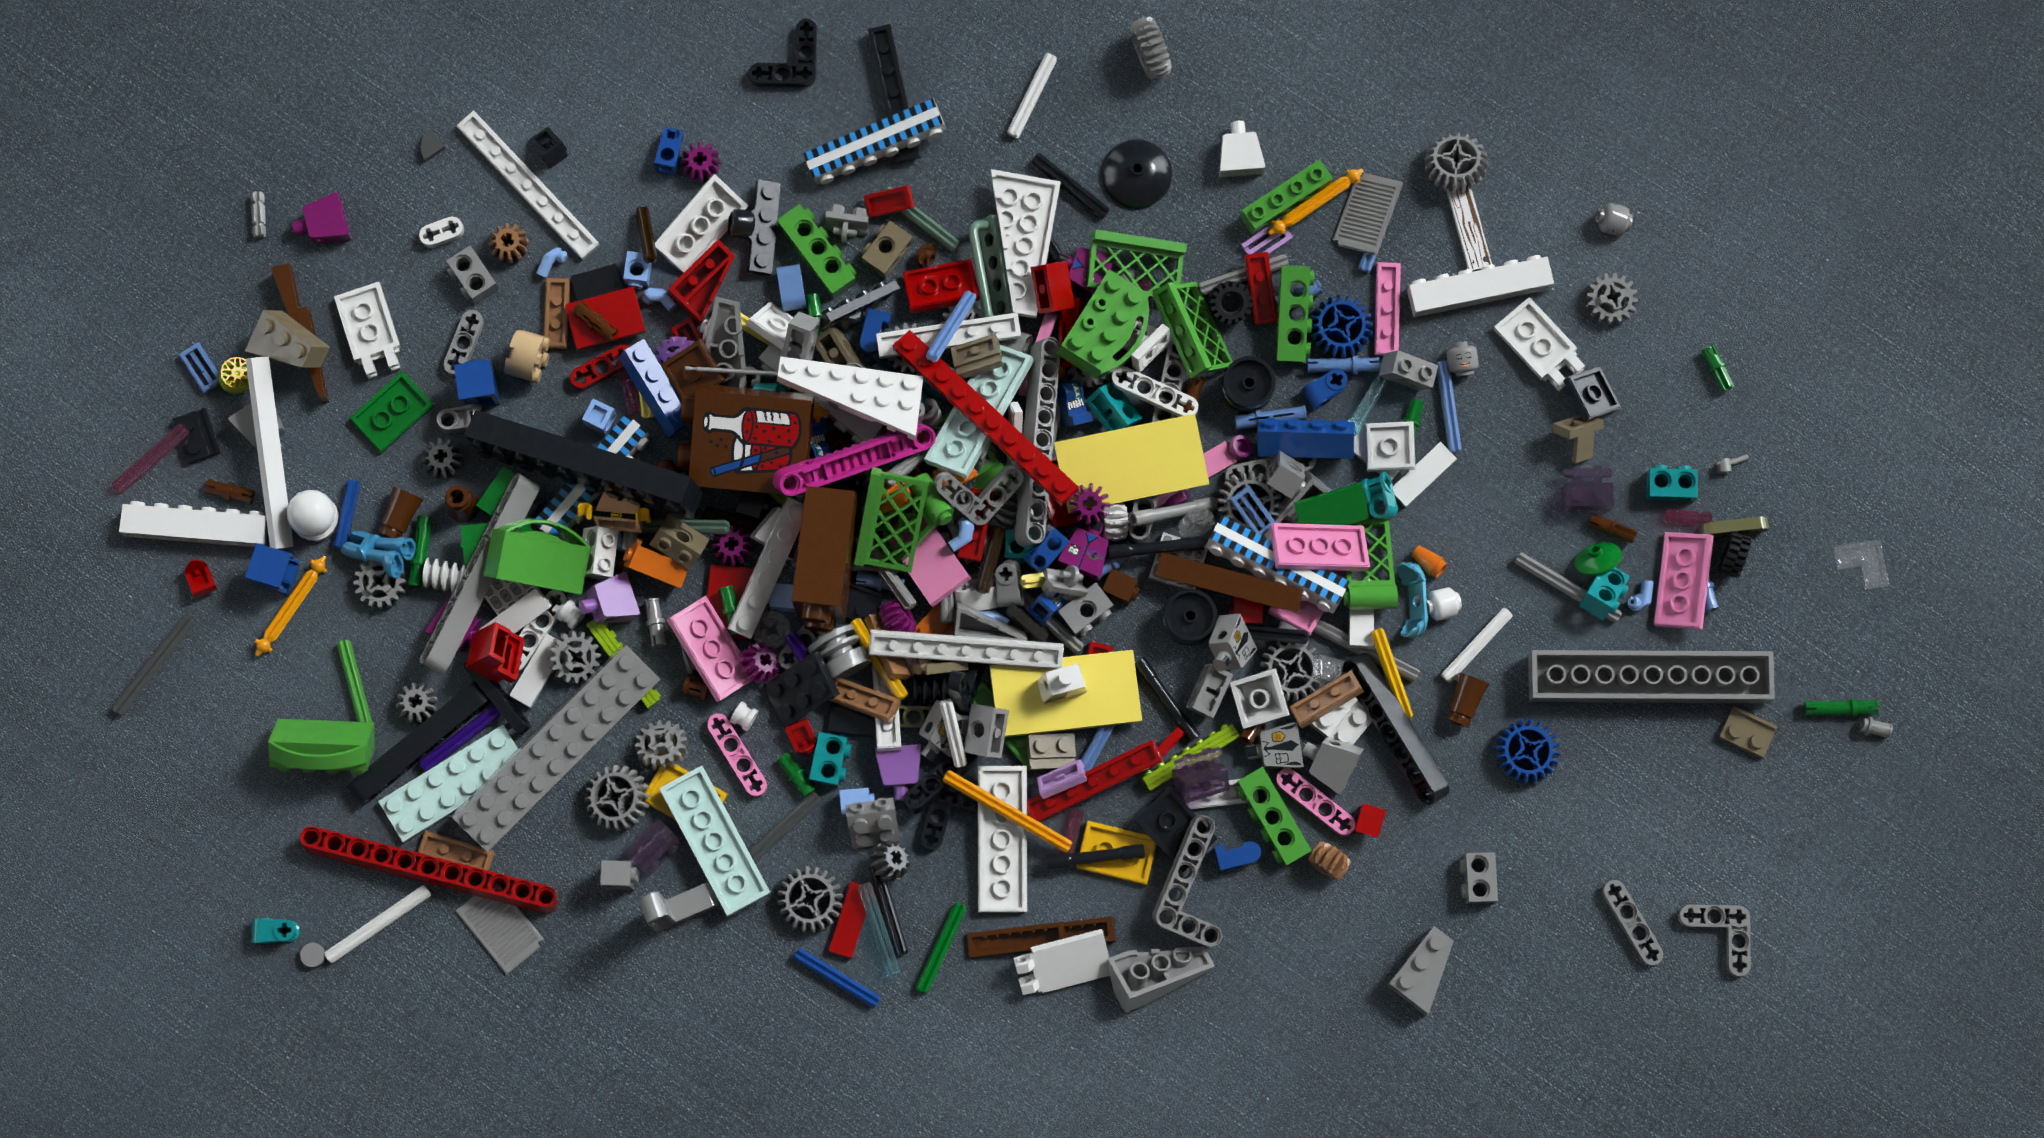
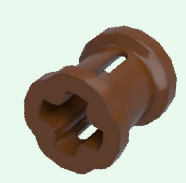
(695, 688)

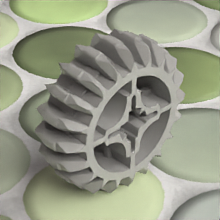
(1150, 48)
(1469, 156)
(1269, 498)
(1281, 664)
(613, 788)
(799, 904)

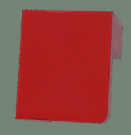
(1369, 820)

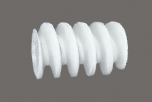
(441, 576)

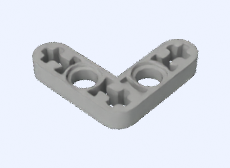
(974, 502)
(1732, 929)

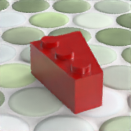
(701, 281)

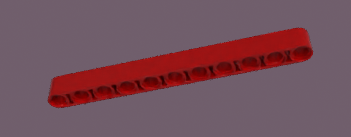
(421, 861)

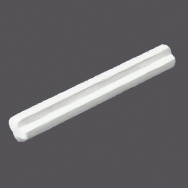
(1032, 95)
(1476, 645)

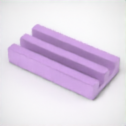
(1288, 237)
(1061, 779)

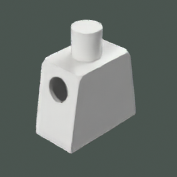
(1240, 153)

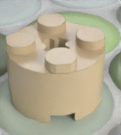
(527, 356)

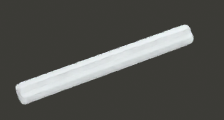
(377, 924)

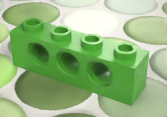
(1286, 197)
(834, 283)
(1284, 349)
(1260, 781)

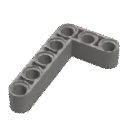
(1184, 885)
(666, 913)

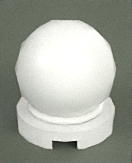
(312, 515)

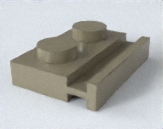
(977, 356)
(927, 666)
(1747, 732)
(1050, 750)

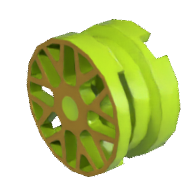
(234, 376)

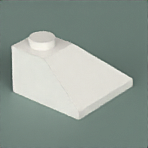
(1259, 698)

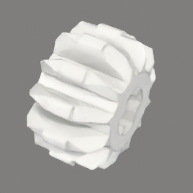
(1115, 522)

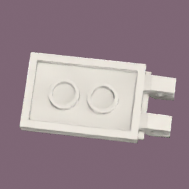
(369, 327)
(1539, 343)
(1064, 963)

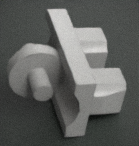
(846, 224)
(1066, 582)

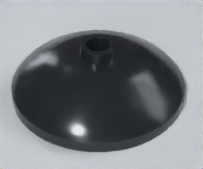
(1134, 188)

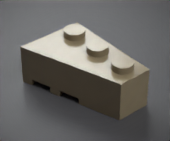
(286, 341)

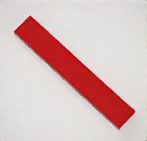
(1098, 780)

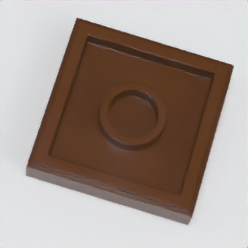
(687, 381)

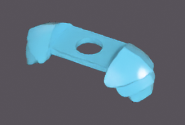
(1415, 580)

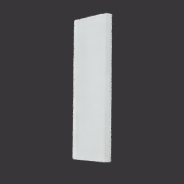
(1002, 842)

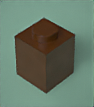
(1121, 587)

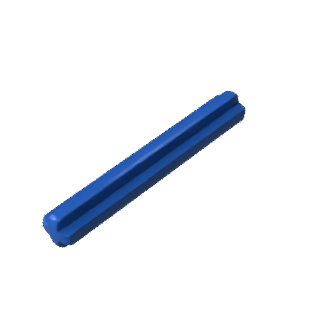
(836, 978)

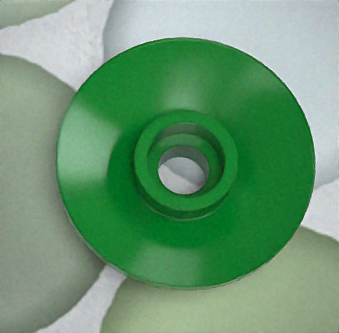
(1598, 559)

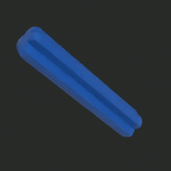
(346, 513)

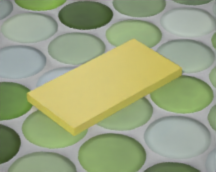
(1135, 460)
(1109, 698)

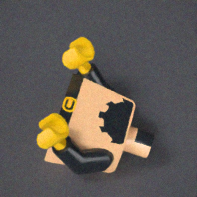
(616, 513)

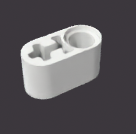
(970, 597)

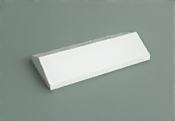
(699, 224)

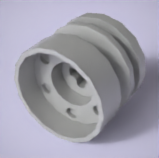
(837, 649)

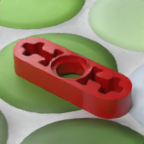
(583, 369)

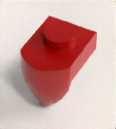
(199, 578)
(802, 737)

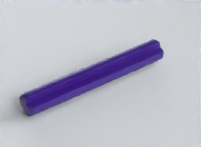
(460, 738)

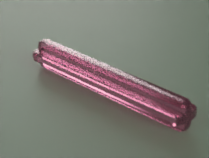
(150, 458)

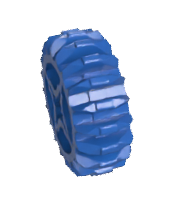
(1338, 317)
(1521, 742)

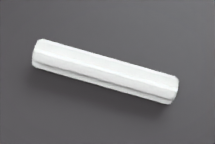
(953, 733)

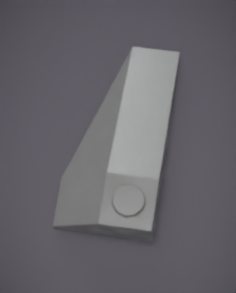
(726, 340)

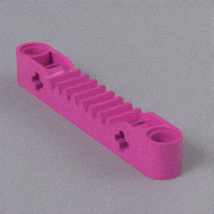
(851, 460)

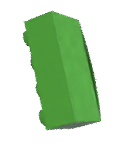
(1106, 326)
(538, 556)
(321, 745)

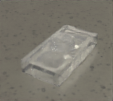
(1327, 668)

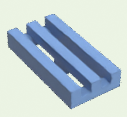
(212, 384)
(1240, 494)

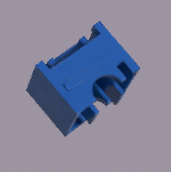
(477, 383)
(272, 569)

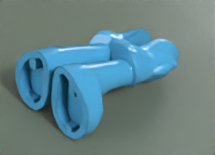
(366, 545)

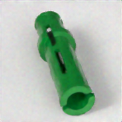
(421, 539)
(1850, 707)

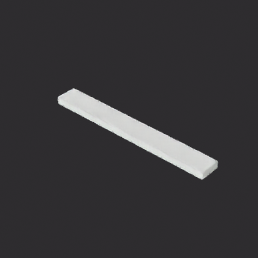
(528, 185)
(269, 452)
(966, 649)

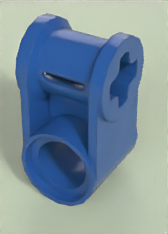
(1322, 391)

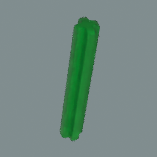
(941, 948)

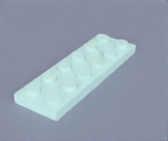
(959, 440)
(446, 785)
(715, 841)

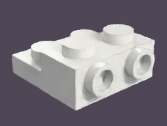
(1344, 722)

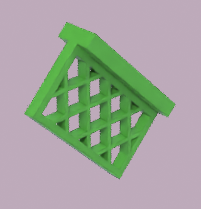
(1132, 245)
(1187, 338)
(870, 523)

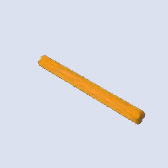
(1007, 811)

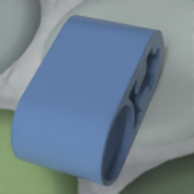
(791, 287)

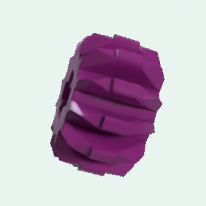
(692, 159)
(1095, 509)
(724, 541)
(896, 617)
(759, 662)

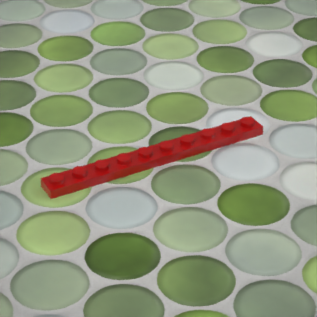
(986, 419)

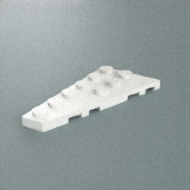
(1025, 223)
(865, 392)

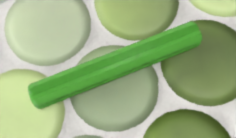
(354, 681)

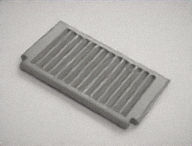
(1367, 213)
(501, 930)

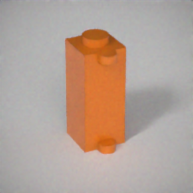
(654, 564)

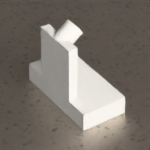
(1149, 346)

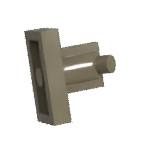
(1582, 433)

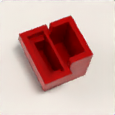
(495, 653)

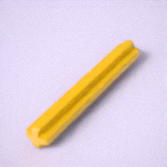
(1390, 669)
(894, 685)

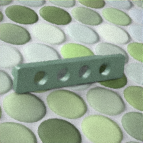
(987, 227)

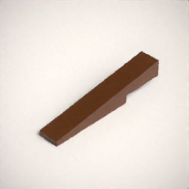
(288, 289)
(1228, 583)
(1023, 938)

